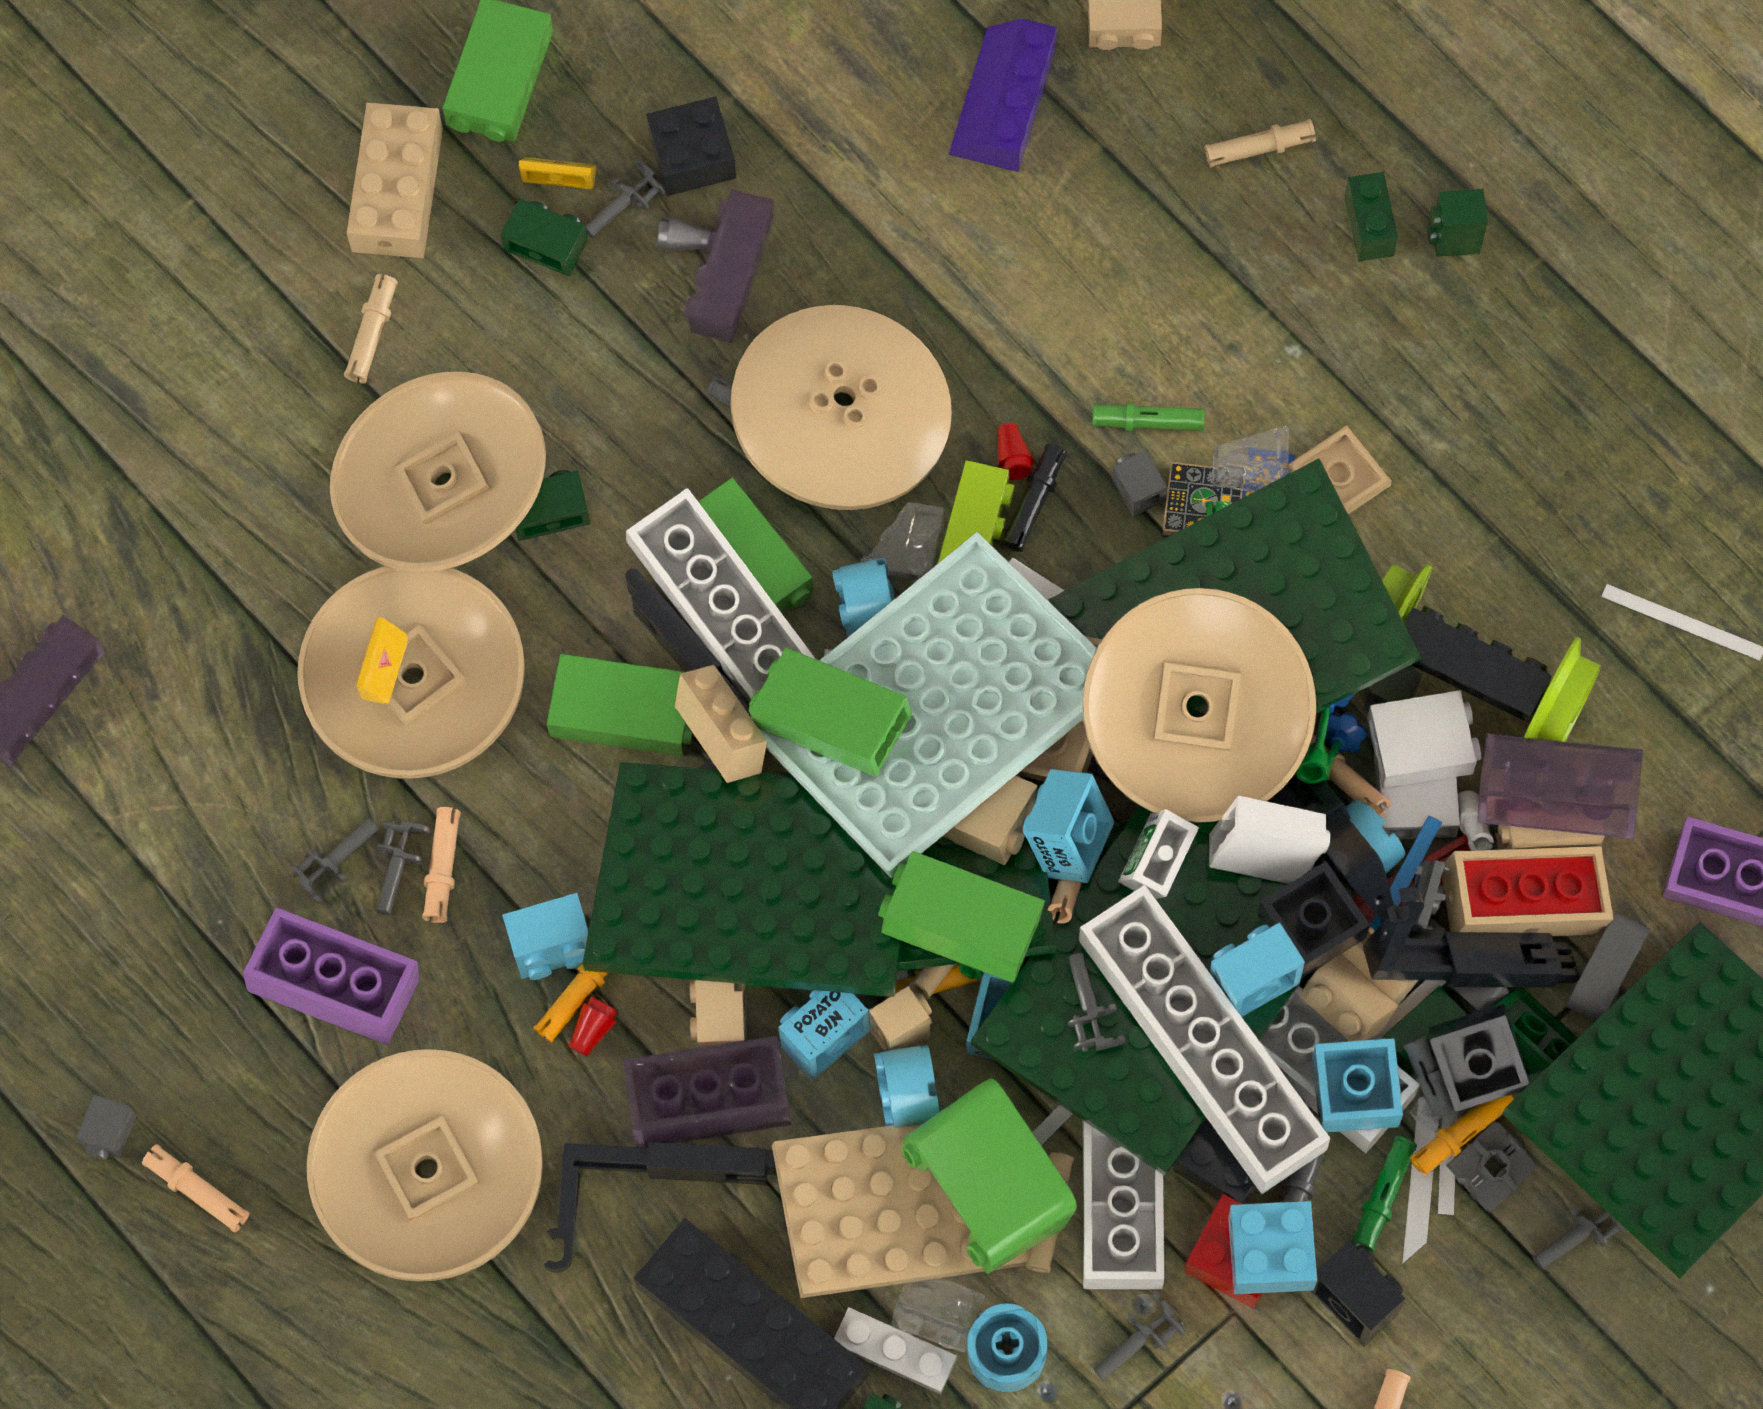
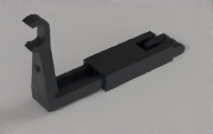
(672, 632)
(1347, 846)
(1464, 957)
(661, 1161)

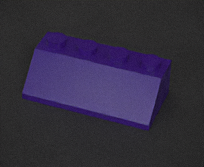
(1005, 93)

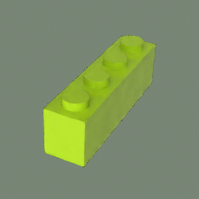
(978, 506)

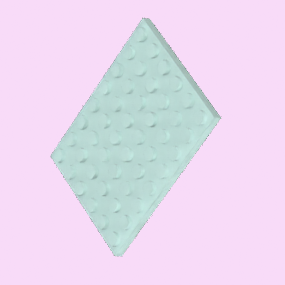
(988, 689)

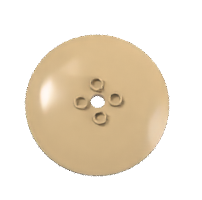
(413, 435)
(832, 451)
(455, 636)
(1209, 648)
(414, 1111)

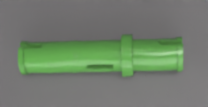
(1147, 417)

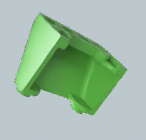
(992, 1174)

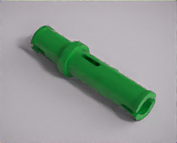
(1377, 1209)

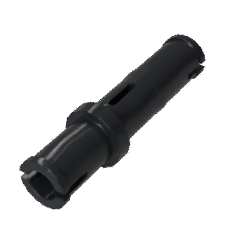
(1040, 484)

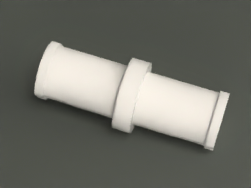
(1477, 833)

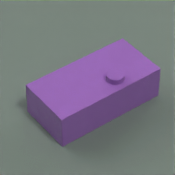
(1717, 871)
(331, 976)

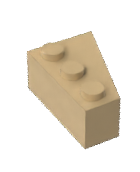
(719, 1013)

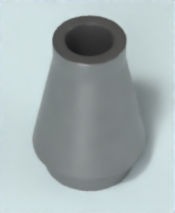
(681, 235)

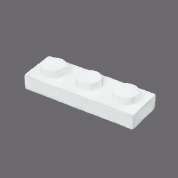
(895, 1350)

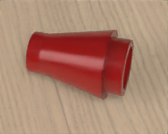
(1013, 452)
(592, 1025)

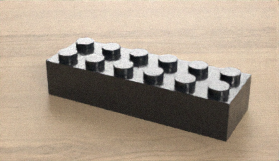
(749, 1323)

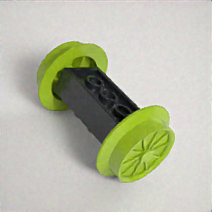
(1492, 670)

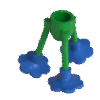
(1342, 735)

